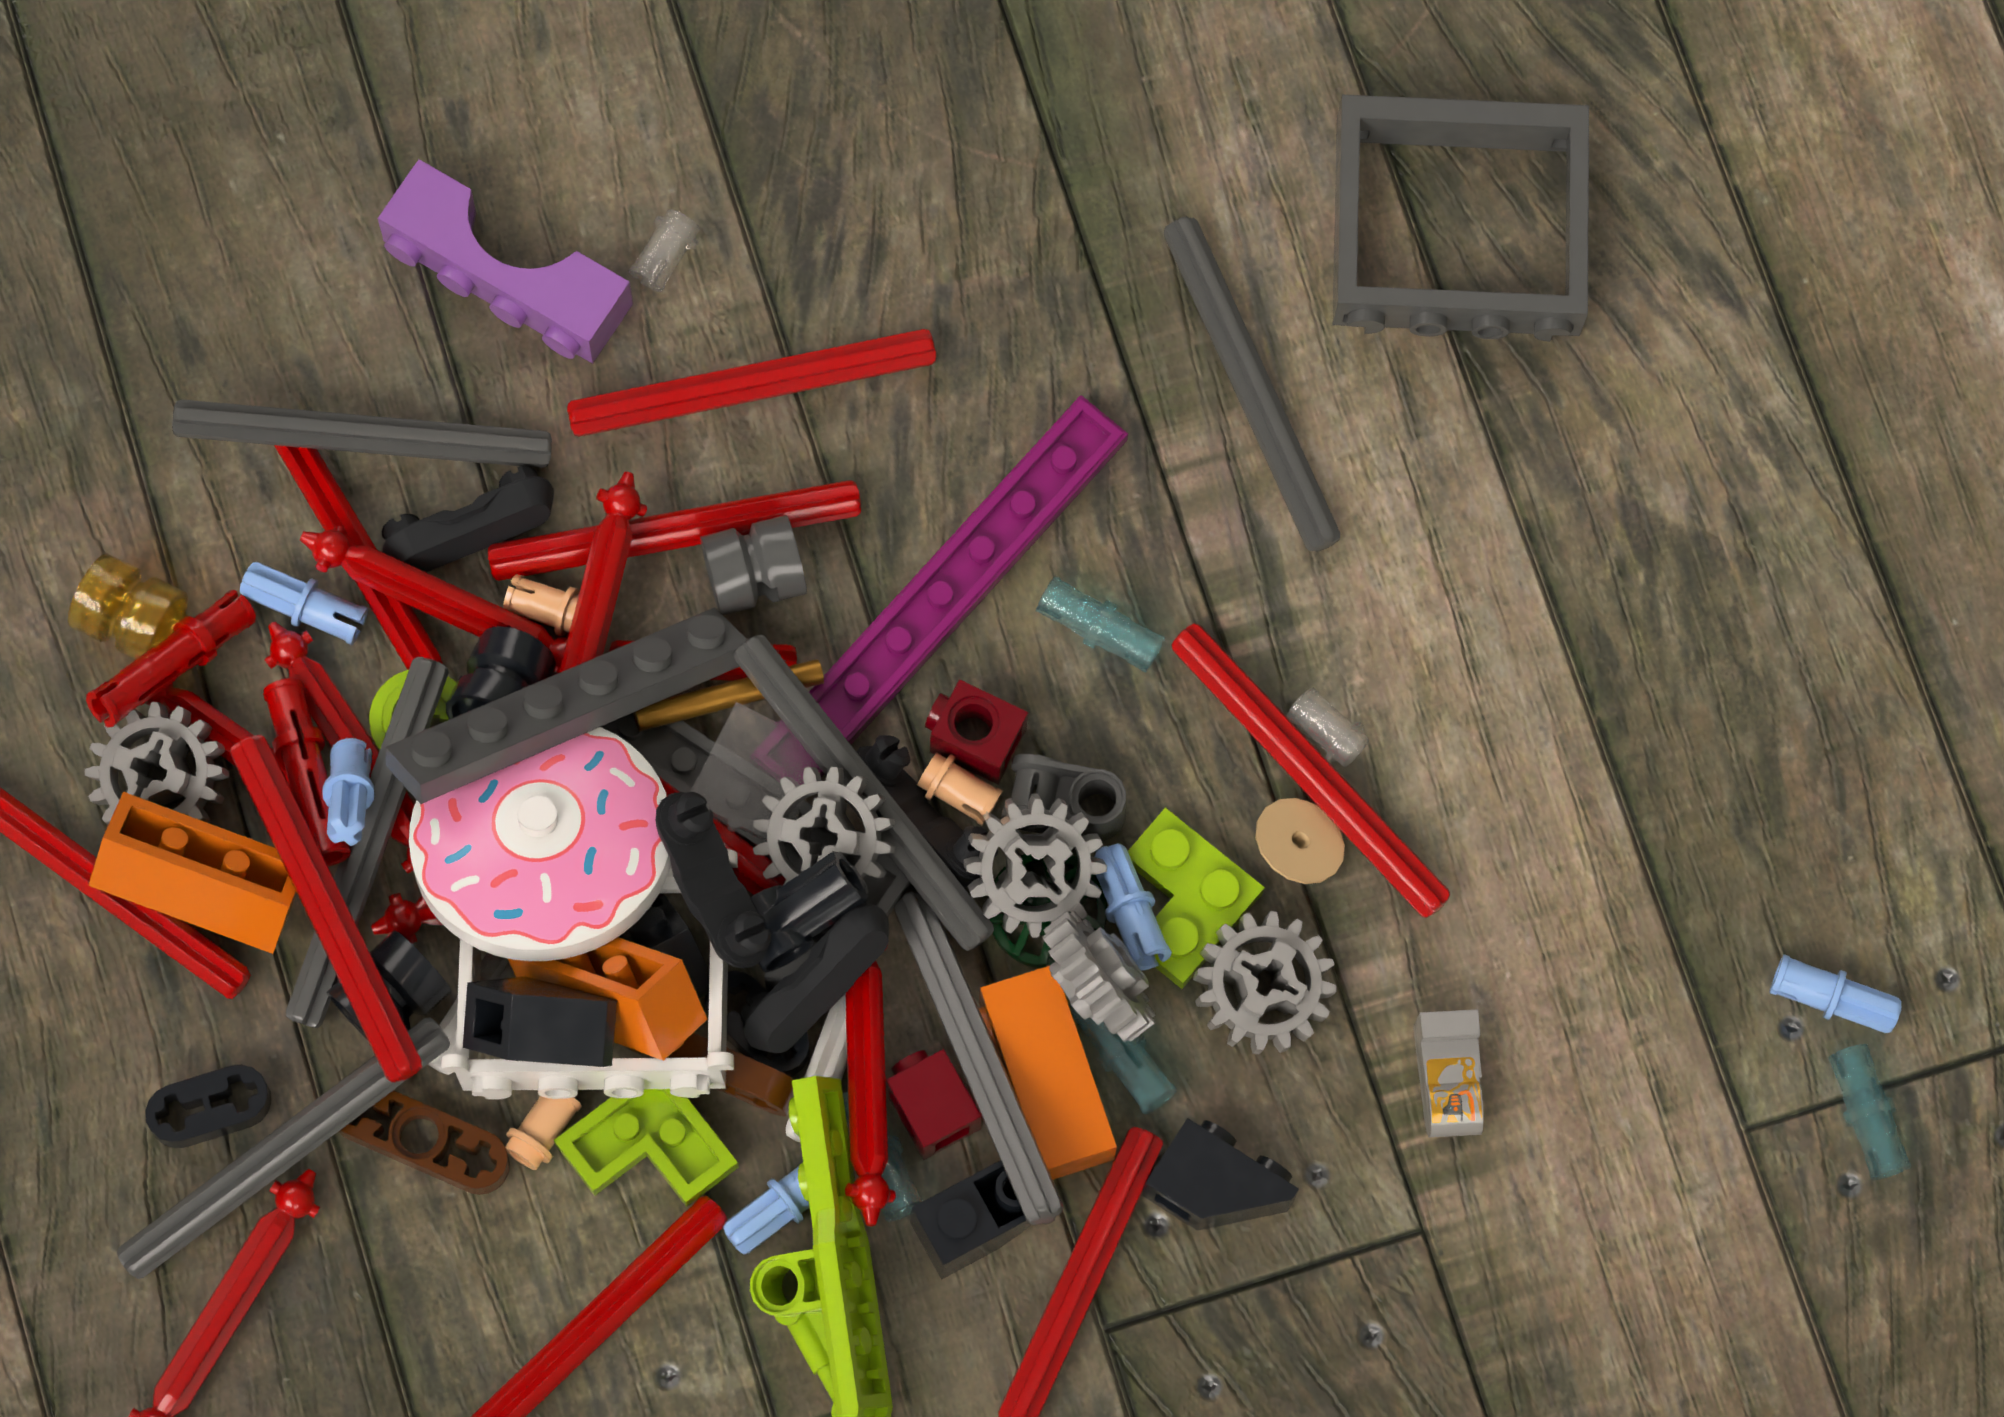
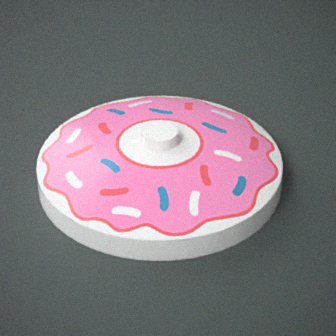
(545, 851)

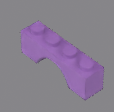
(569, 302)

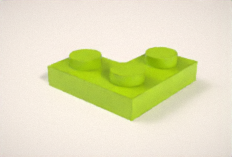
(1202, 891)
(649, 1126)

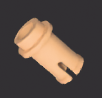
(542, 603)
(959, 787)
(537, 1132)

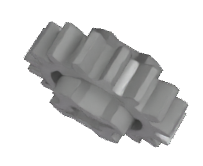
(165, 750)
(828, 805)
(1053, 846)
(1241, 972)
(1099, 976)

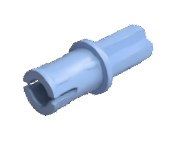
(302, 601)
(348, 790)
(1131, 908)
(1835, 995)
(767, 1214)

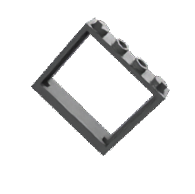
(1473, 126)

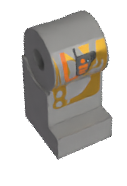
(1450, 1072)

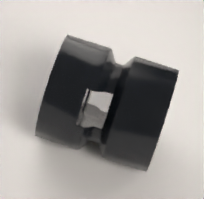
(498, 666)
(408, 977)

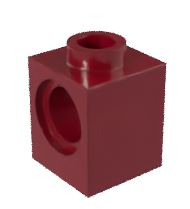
(985, 756)
(932, 1102)

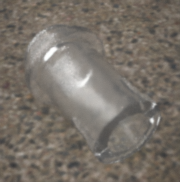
(665, 249)
(1328, 728)

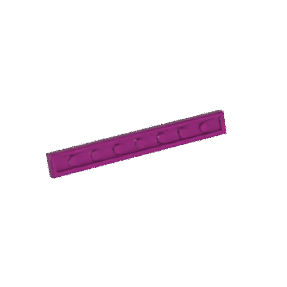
(967, 567)

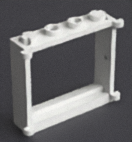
(625, 1077)

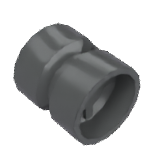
(753, 565)

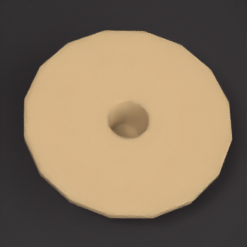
(1299, 841)

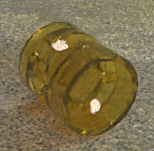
(121, 606)

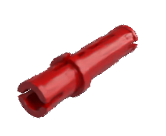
(189, 645)
(300, 749)

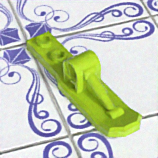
(836, 1298)

